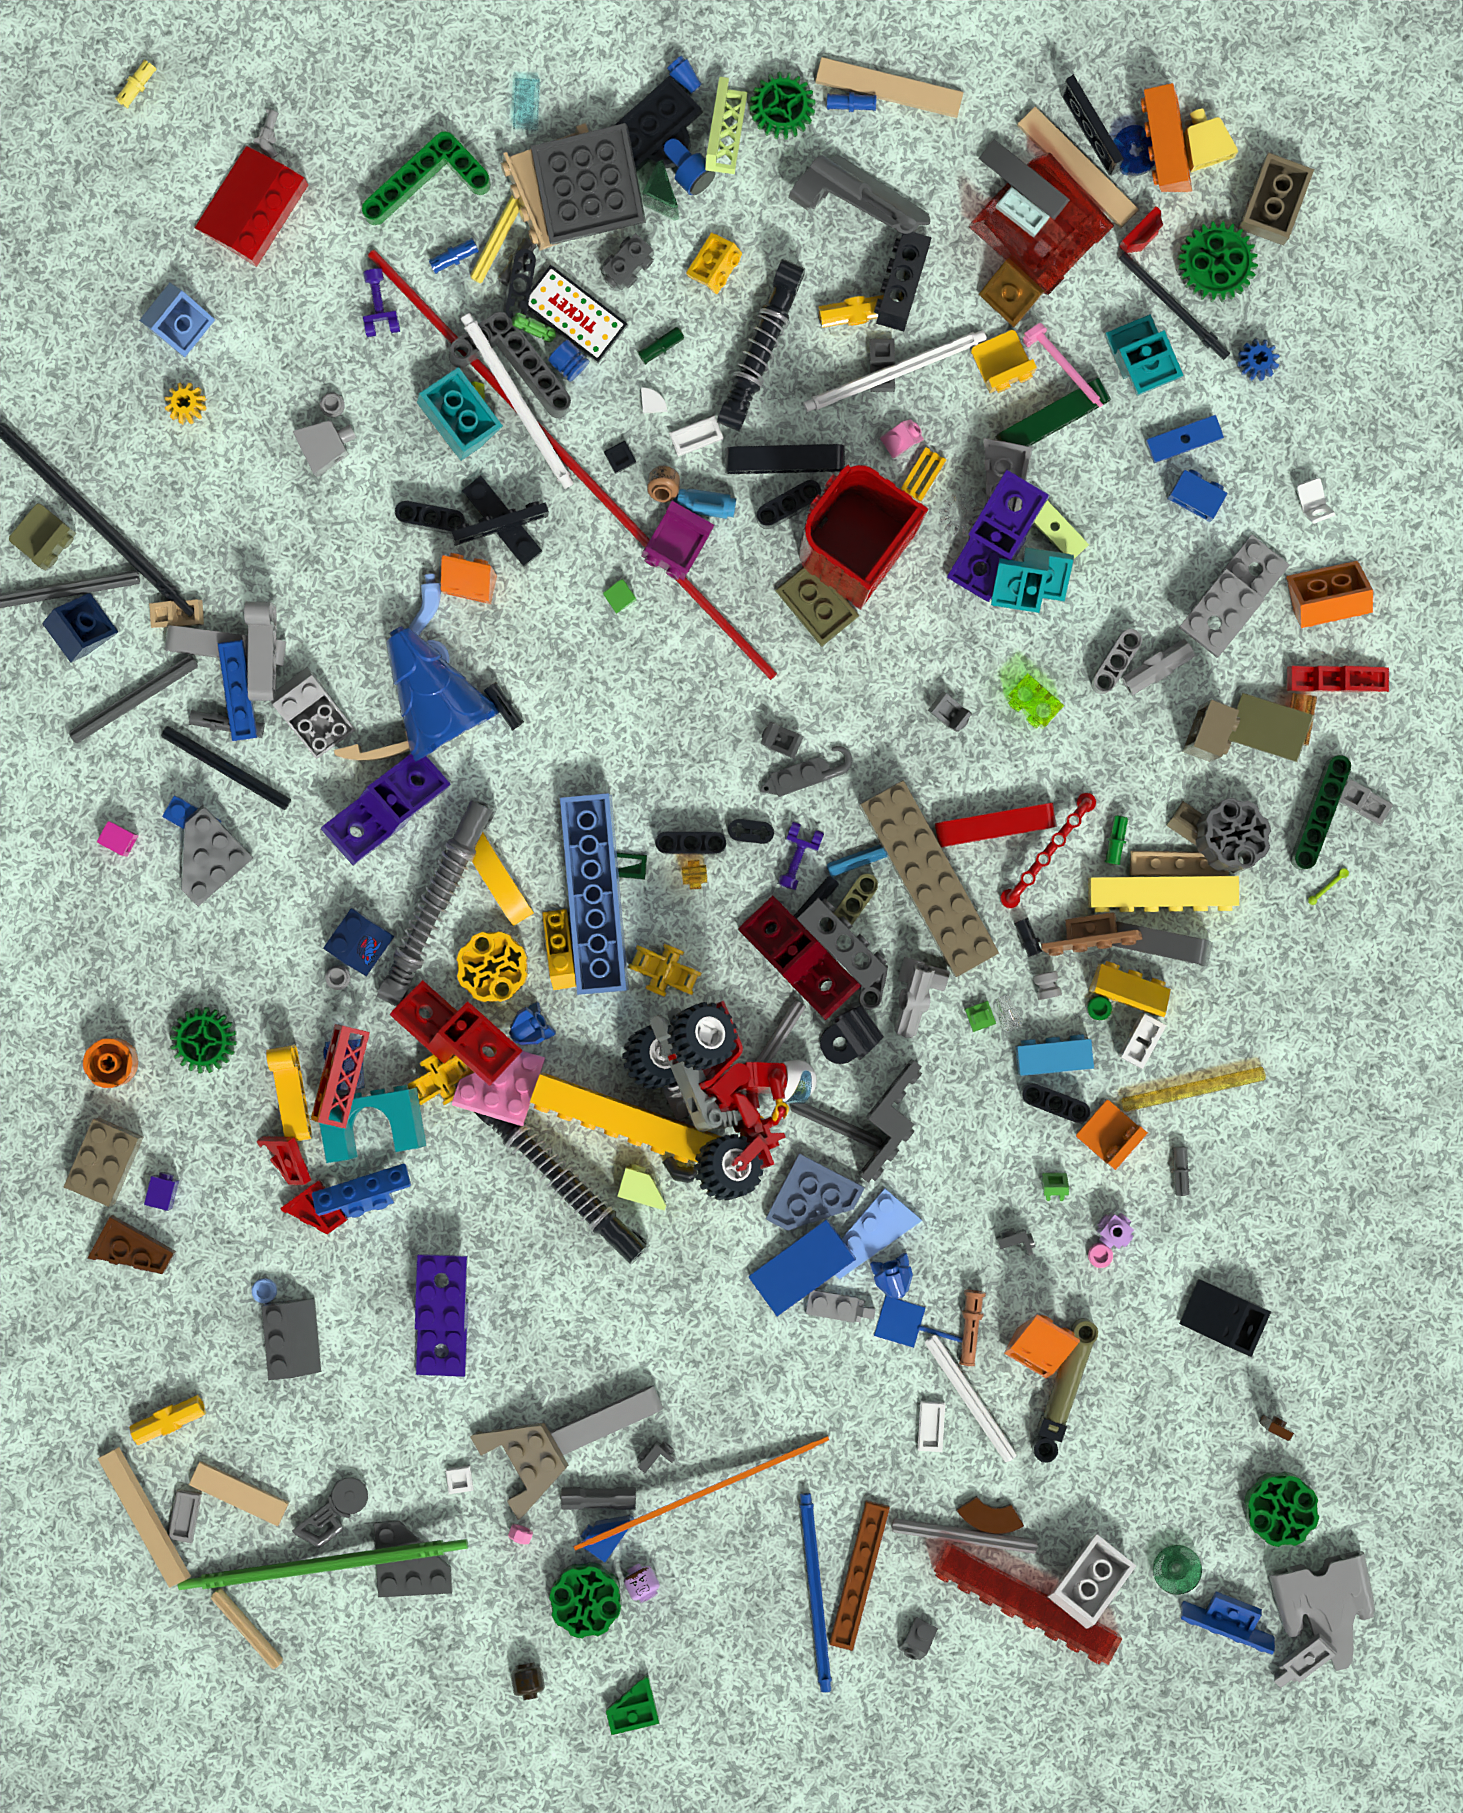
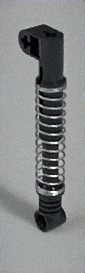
(571, 1189)

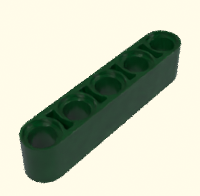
(1054, 416)
(1329, 803)

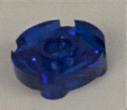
(1133, 164)

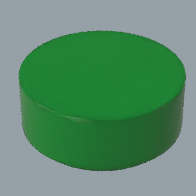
(1099, 1008)

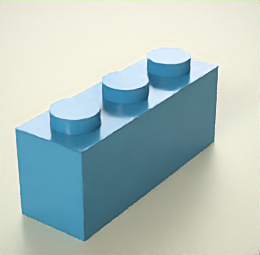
(1054, 1055)

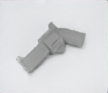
(266, 134)

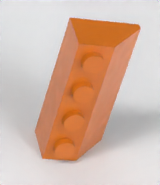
(1167, 139)

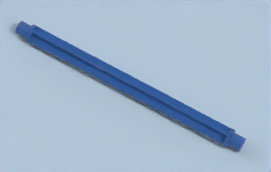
(816, 1598)

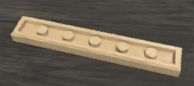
(889, 87)
(1080, 168)
(144, 1517)

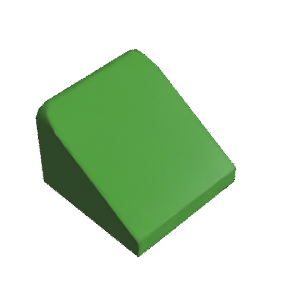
(619, 596)

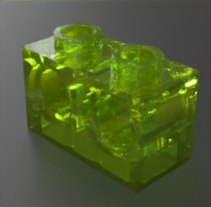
(1039, 696)

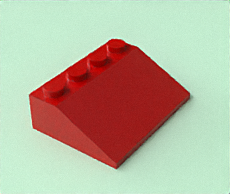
(252, 205)

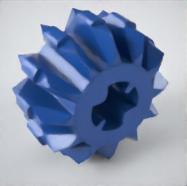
(1267, 364)

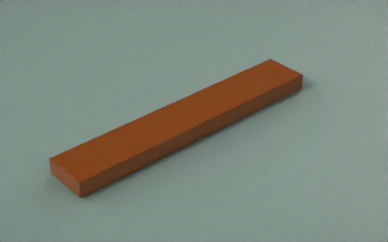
(859, 1575)

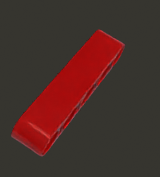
(995, 825)

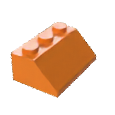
(1330, 594)

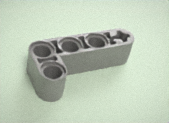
(262, 635)

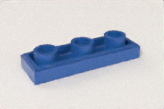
(1198, 434)

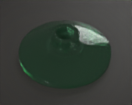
(1183, 1580)

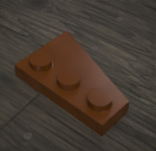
(131, 1247)

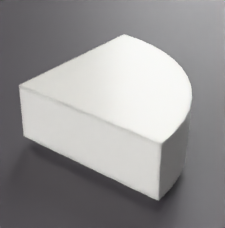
(652, 401)

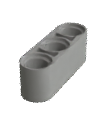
(1125, 653)

